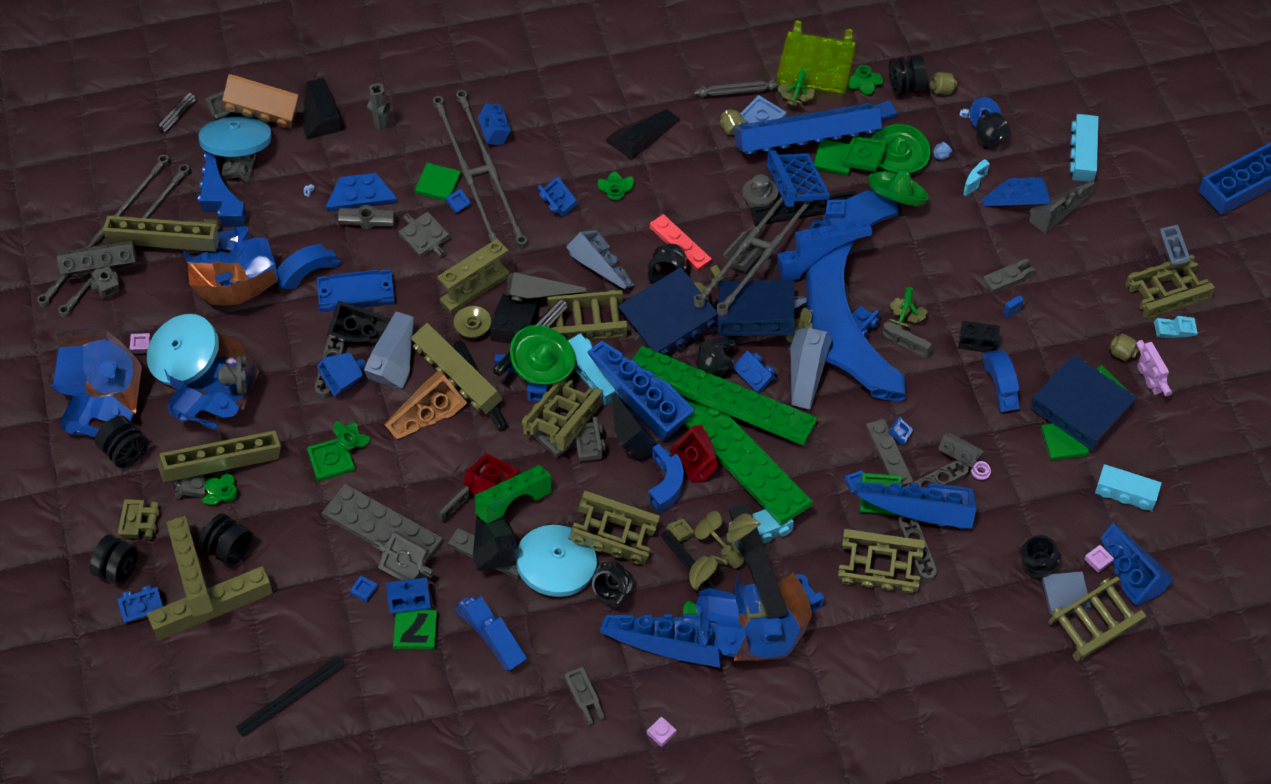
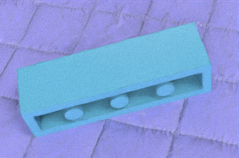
(1084, 148)
(588, 370)

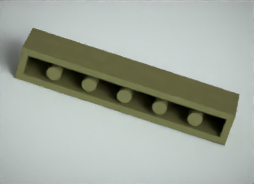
(162, 233)
(456, 368)
(218, 456)
(189, 566)
(223, 596)

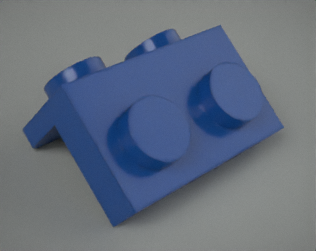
(559, 196)
(754, 371)

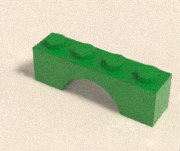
(494, 501)

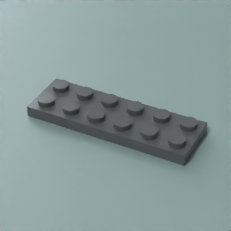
(375, 521)

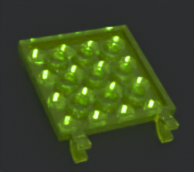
(823, 58)

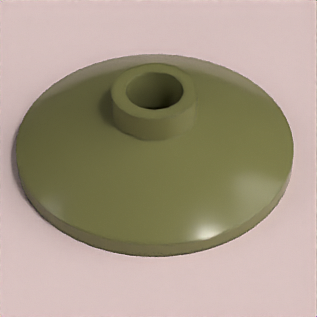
(472, 316)

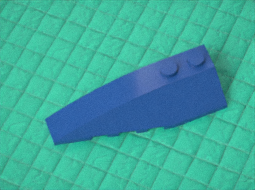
(646, 395)
(930, 504)
(666, 636)

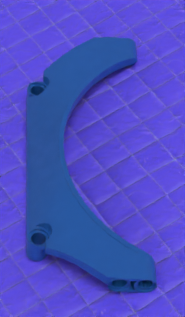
(831, 310)

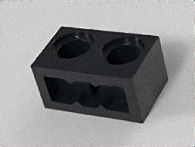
(978, 337)

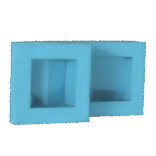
(975, 176)
(1176, 328)

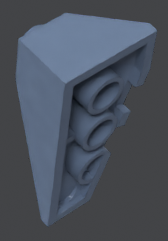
(594, 252)
(391, 356)
(808, 358)

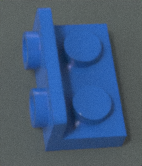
(866, 319)
(139, 604)

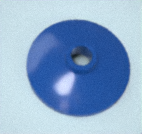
(982, 105)

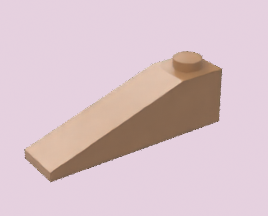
(429, 404)

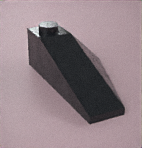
(319, 111)
(639, 135)
(356, 324)
(494, 545)

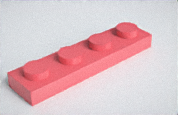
(672, 234)

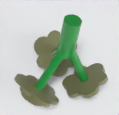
(792, 96)
(902, 308)

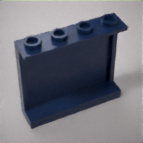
(758, 308)
(667, 314)
(1082, 401)

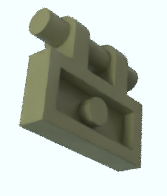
(132, 516)

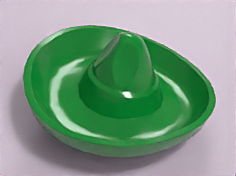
(905, 150)
(898, 187)
(541, 355)

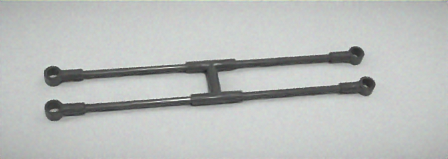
(161, 163)
(489, 167)
(722, 308)

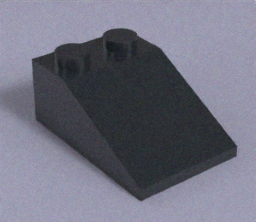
(512, 317)
(631, 431)

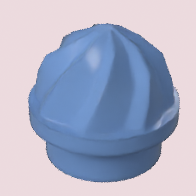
(942, 151)

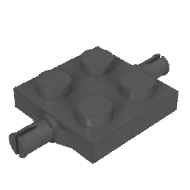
(424, 235)
(403, 557)

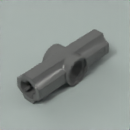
(379, 106)
(366, 217)

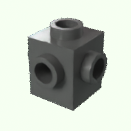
(104, 282)

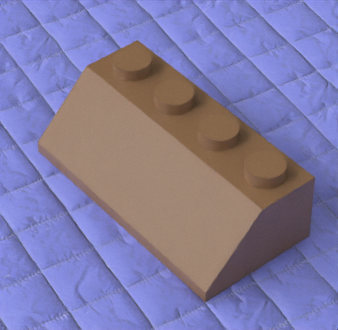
(260, 101)

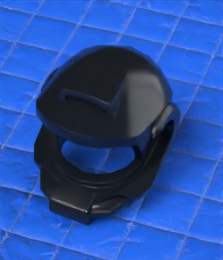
(992, 129)
(668, 256)
(712, 356)
(1040, 556)
(612, 583)

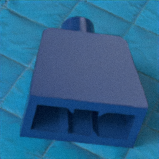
(341, 372)

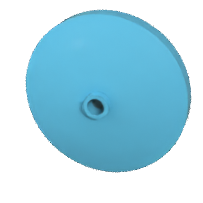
(183, 348)
(554, 563)

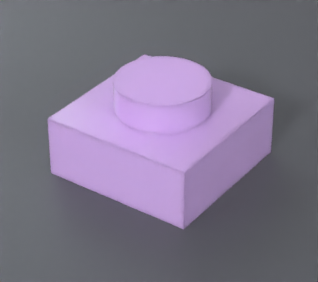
(139, 343)
(1099, 558)
(661, 731)

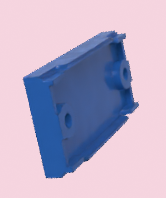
(356, 288)

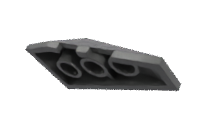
(1048, 215)
(529, 287)

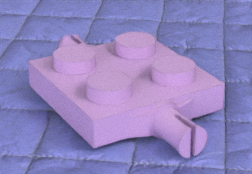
(1153, 368)

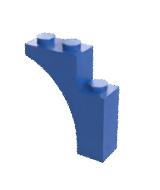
(492, 631)

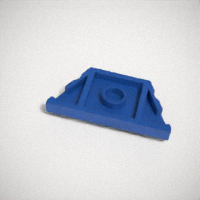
(360, 191)
(1018, 192)

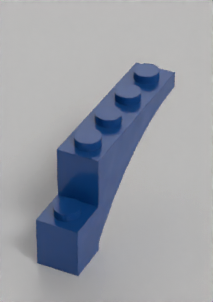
(217, 197)
(815, 243)

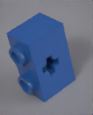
(494, 124)
(408, 595)

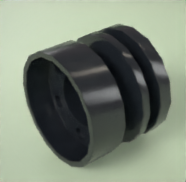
(906, 74)
(121, 441)
(226, 539)

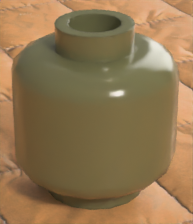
(943, 83)
(729, 119)
(1123, 347)

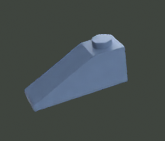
(1174, 245)

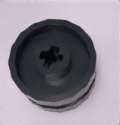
(114, 560)

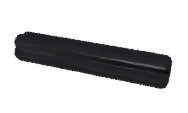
(176, 112)

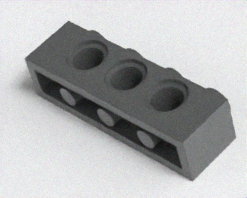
(96, 257)

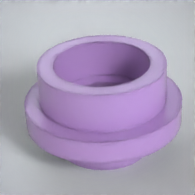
(981, 466)

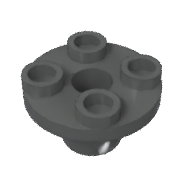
(760, 191)
(234, 375)

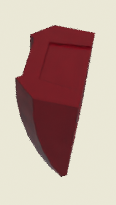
(696, 454)
(487, 473)

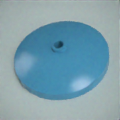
(235, 136)

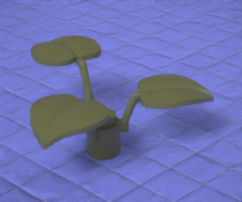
(739, 527)

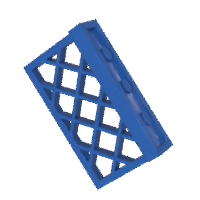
(784, 179)

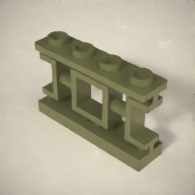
(1173, 299)
(572, 422)
(618, 514)
(881, 545)

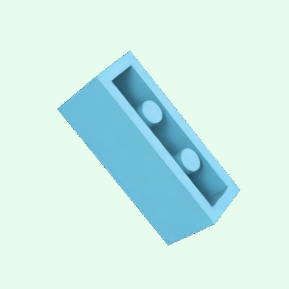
(1128, 488)
(769, 527)

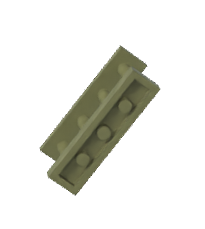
(480, 283)
(598, 330)
(1099, 638)

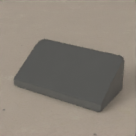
(452, 504)

